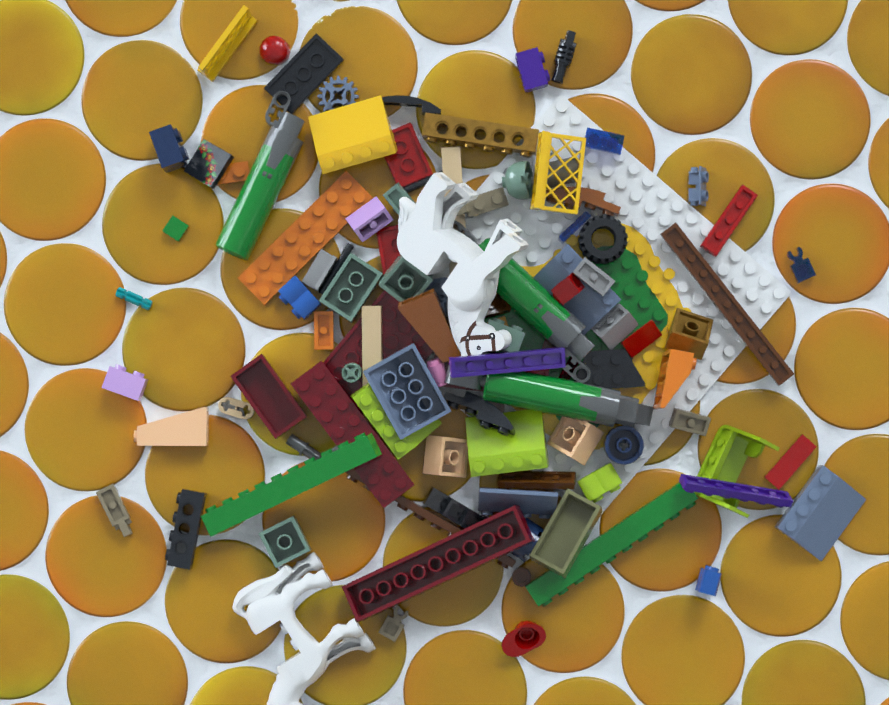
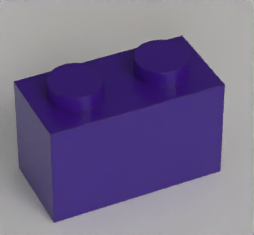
(532, 70)

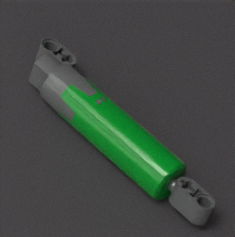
(541, 311)
(558, 397)

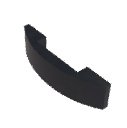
(409, 101)

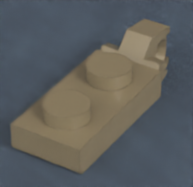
(485, 203)
(115, 509)

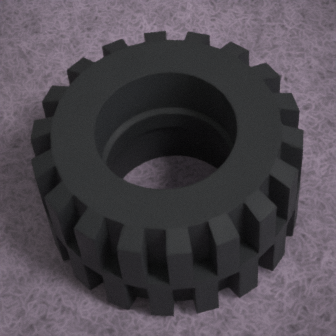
(609, 224)

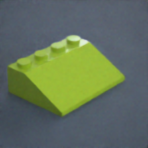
(375, 414)
(497, 454)

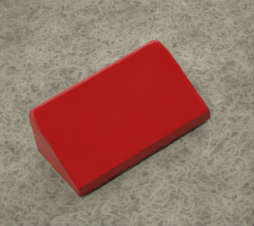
(641, 338)

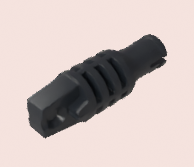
(564, 56)

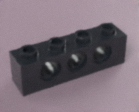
(185, 559)

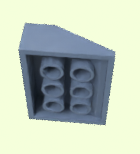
(587, 304)
(406, 391)
(529, 501)
(820, 512)

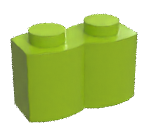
(600, 482)

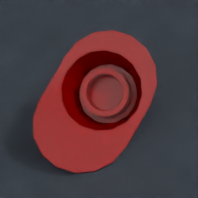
(523, 639)

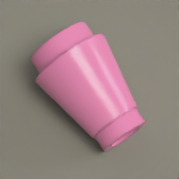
(437, 370)

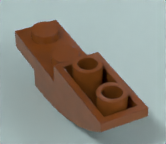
(591, 198)

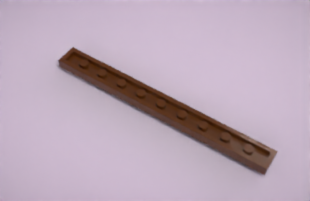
(727, 304)
(422, 513)

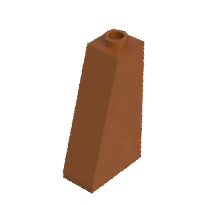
(430, 322)

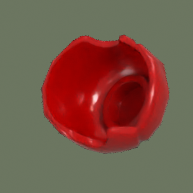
(274, 50)

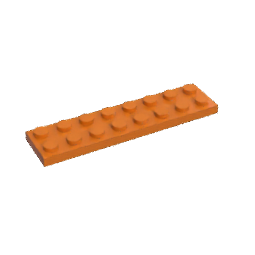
(304, 238)

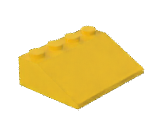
(352, 134)

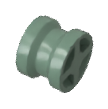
(349, 374)

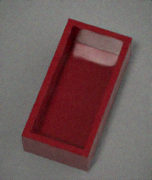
(269, 396)

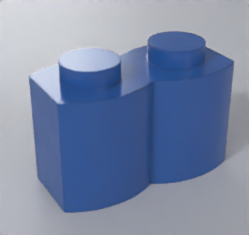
(299, 298)
(708, 580)

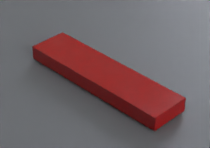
(728, 220)

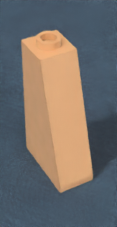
(178, 430)

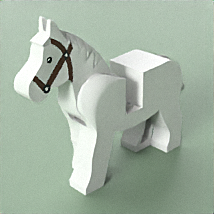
(431, 243)

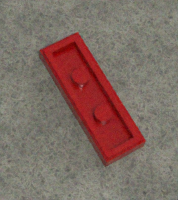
(790, 461)

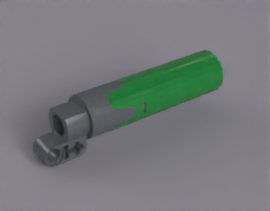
(263, 182)

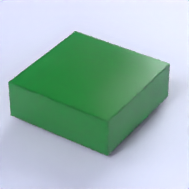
(175, 228)

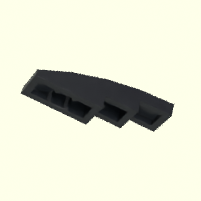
(451, 508)

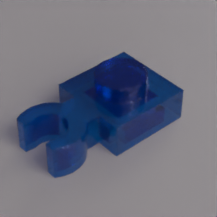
(802, 268)

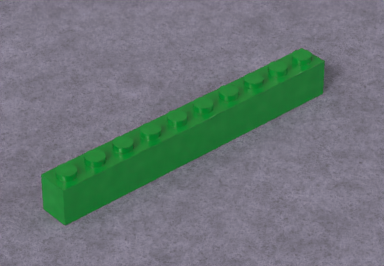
(292, 484)
(613, 541)

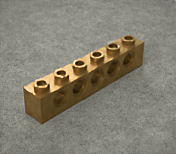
(434, 121)

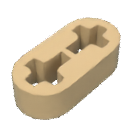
(237, 403)

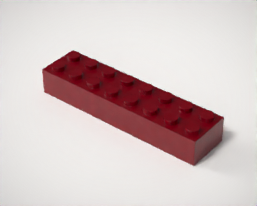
(343, 423)

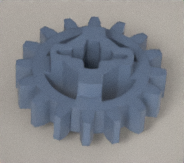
(345, 89)

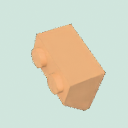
(575, 439)
(445, 456)

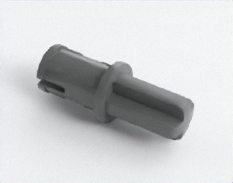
(303, 447)

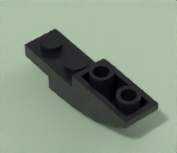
(487, 414)

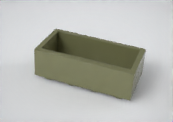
(566, 533)

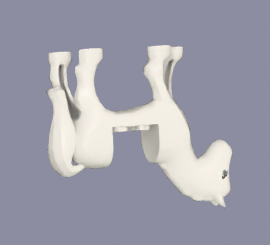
(274, 600)

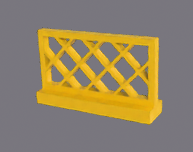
(227, 44)
(541, 172)

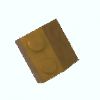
(689, 333)

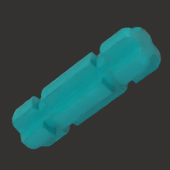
(133, 298)

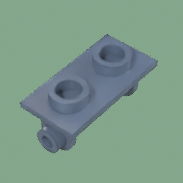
(699, 179)

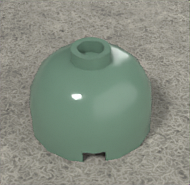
(518, 180)

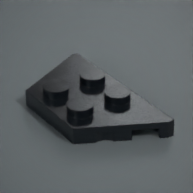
(611, 369)

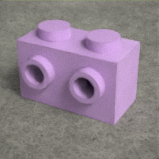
(369, 219)
(125, 383)

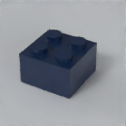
(168, 148)

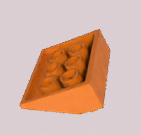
(674, 370)

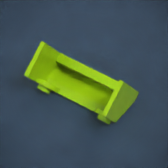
(727, 459)

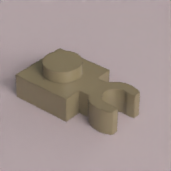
(392, 626)

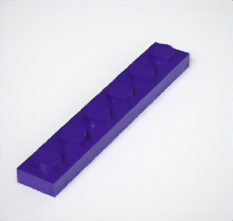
(507, 362)
(735, 490)

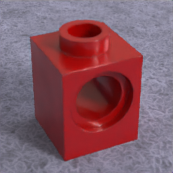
(567, 289)

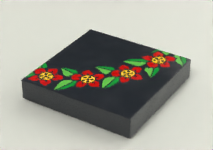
(208, 164)

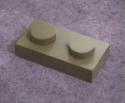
(690, 421)

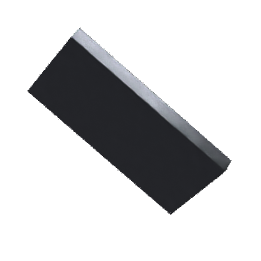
(304, 72)

